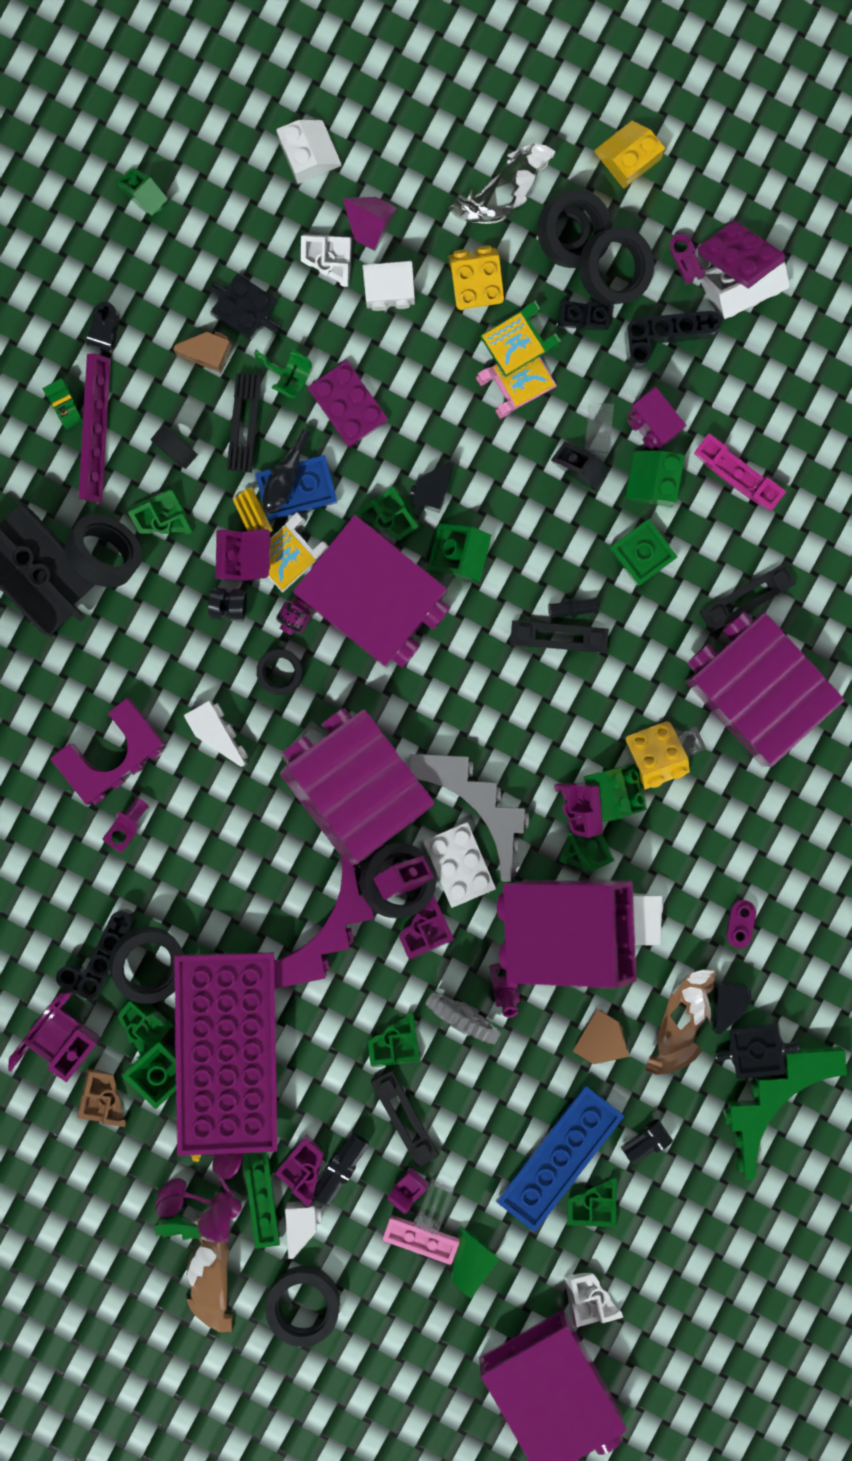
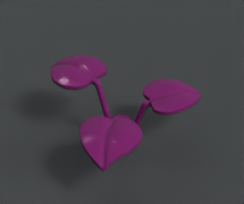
(215, 1222)

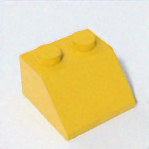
(630, 152)

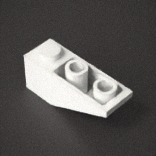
(211, 729)

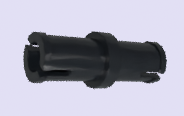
(573, 608)

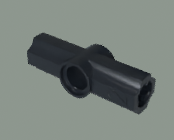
(340, 1168)

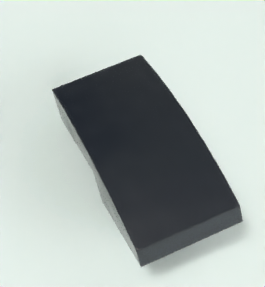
(584, 316)

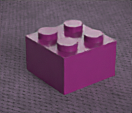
(655, 420)

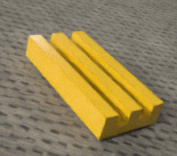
(251, 511)

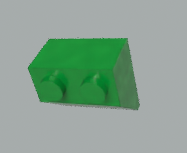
(655, 477)
(459, 551)
(154, 1074)

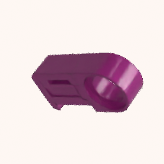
(686, 261)

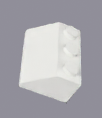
(731, 297)

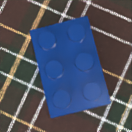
(310, 491)

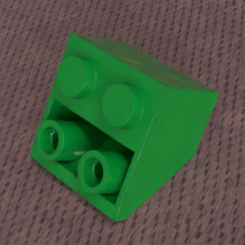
(619, 792)

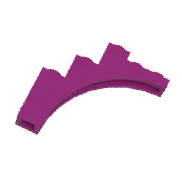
(308, 962)

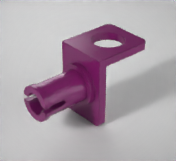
(126, 823)
(504, 993)

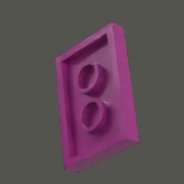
(741, 254)
(347, 404)

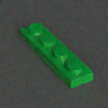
(261, 1199)

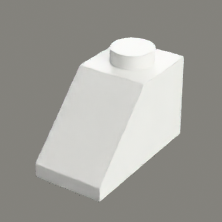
(301, 1225)

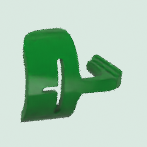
(302, 373)

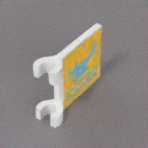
(291, 554)

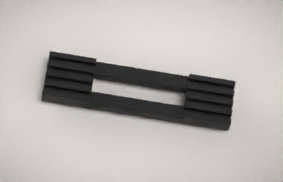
(246, 388)
(777, 581)
(593, 638)
(388, 1087)

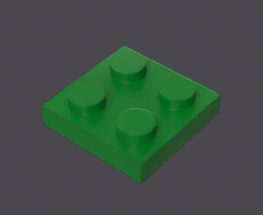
(643, 552)

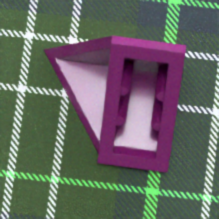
(369, 219)

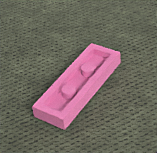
(403, 1234)

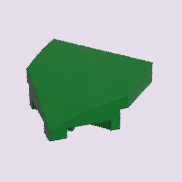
(586, 852)

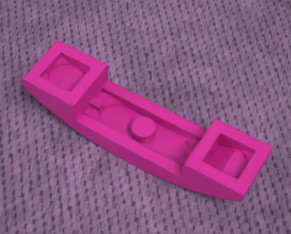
(738, 474)

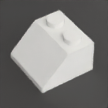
(308, 149)
(389, 285)

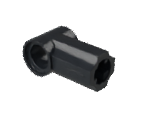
(651, 1139)

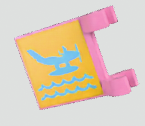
(519, 386)

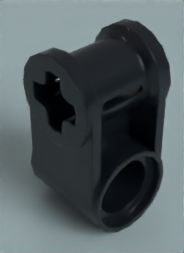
(103, 332)

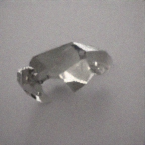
(520, 171)

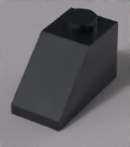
(580, 465)
(431, 488)
(729, 1004)

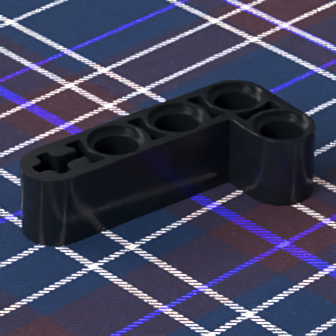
(673, 334)
(102, 951)

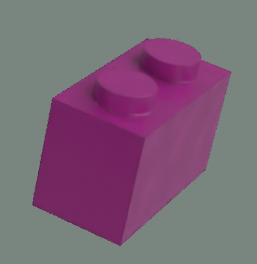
(403, 877)

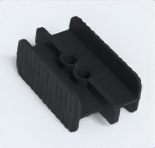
(45, 602)

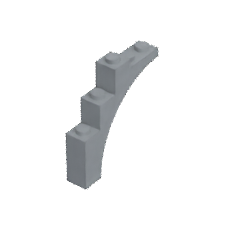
(502, 822)

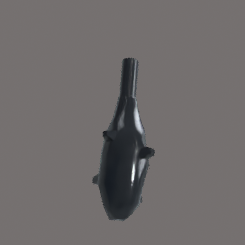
(282, 476)

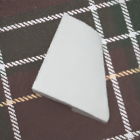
(328, 255)

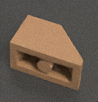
(206, 350)

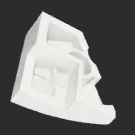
(589, 1301)

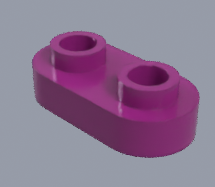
(737, 923)

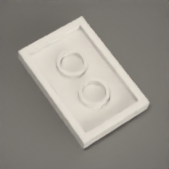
(459, 864)

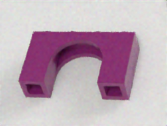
(142, 744)

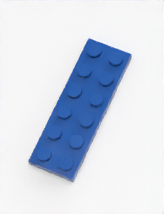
(560, 1158)

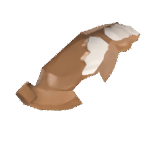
(677, 1045)
(208, 1283)

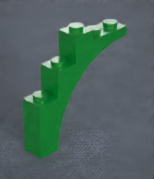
(772, 1092)

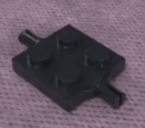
(244, 307)
(757, 1051)

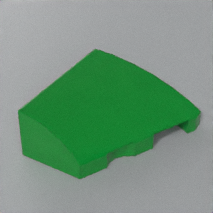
(390, 514)
(396, 1044)
(594, 1206)

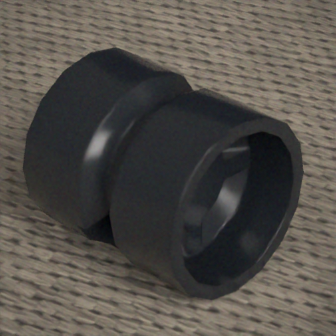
(235, 608)

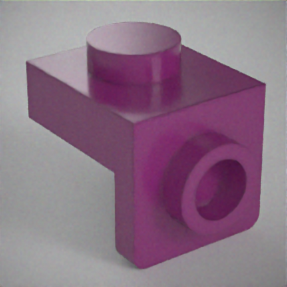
(407, 1190)

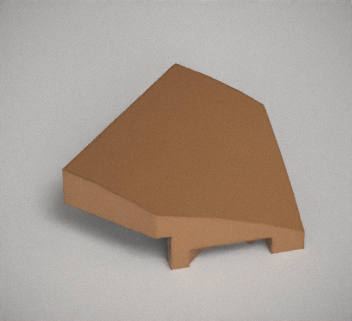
(602, 1040)

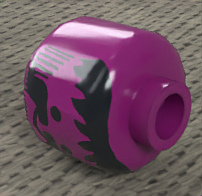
(294, 616)

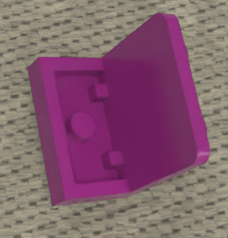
(242, 555)

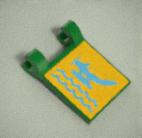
(517, 341)

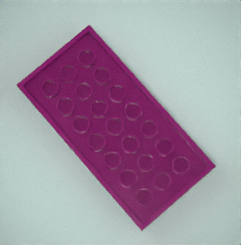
(225, 1053)

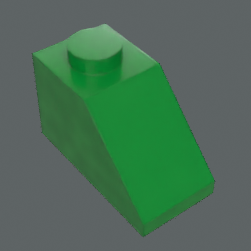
(142, 191)

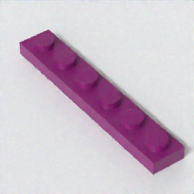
(94, 428)

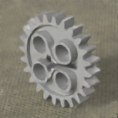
(463, 1018)

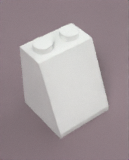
(647, 919)

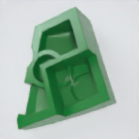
(160, 514)
(144, 1025)
(176, 1226)
(471, 1263)

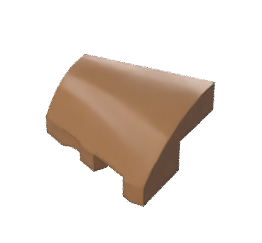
(100, 1099)

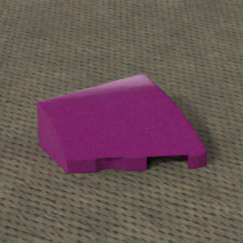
(582, 808)
(426, 931)
(302, 1170)

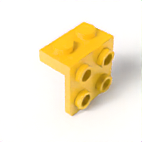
(476, 277)
(658, 755)

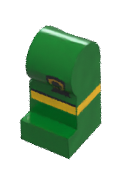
(63, 403)

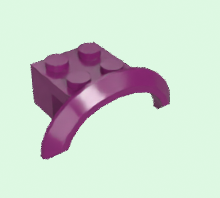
(58, 1040)

